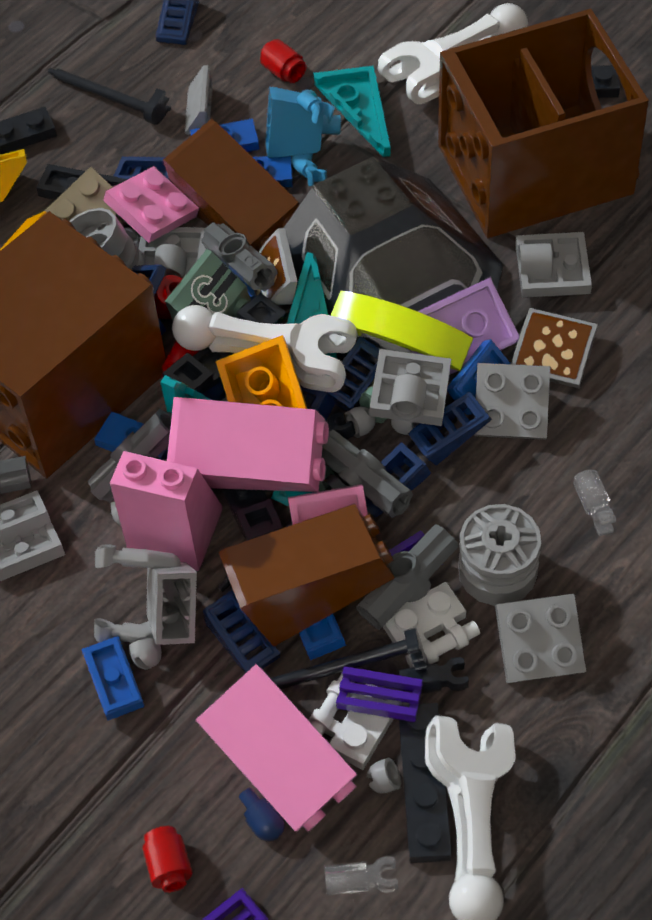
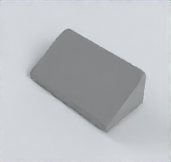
(199, 100)

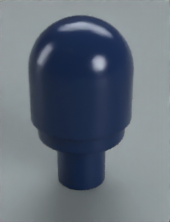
(262, 816)

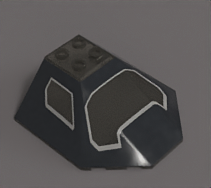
(387, 239)

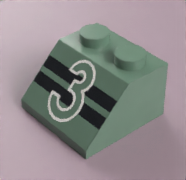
(210, 286)

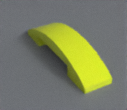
(403, 327)

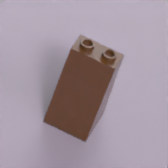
(229, 185)
(307, 571)

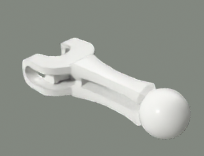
(422, 60)
(307, 342)
(470, 786)

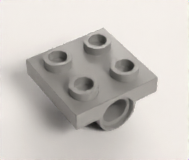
(174, 250)
(553, 264)
(410, 387)
(514, 399)
(540, 638)

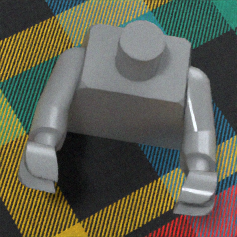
(169, 597)

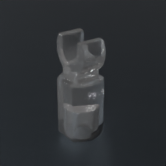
(595, 500)
(359, 877)

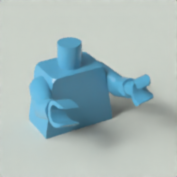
(297, 127)

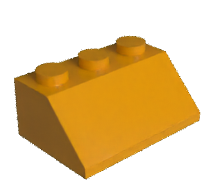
(262, 376)

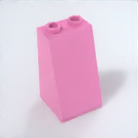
(249, 444)
(165, 507)
(278, 749)

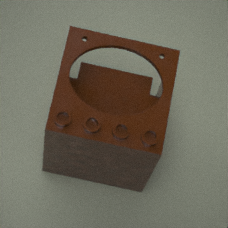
(529, 126)
(72, 341)

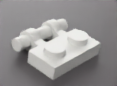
(430, 615)
(358, 733)

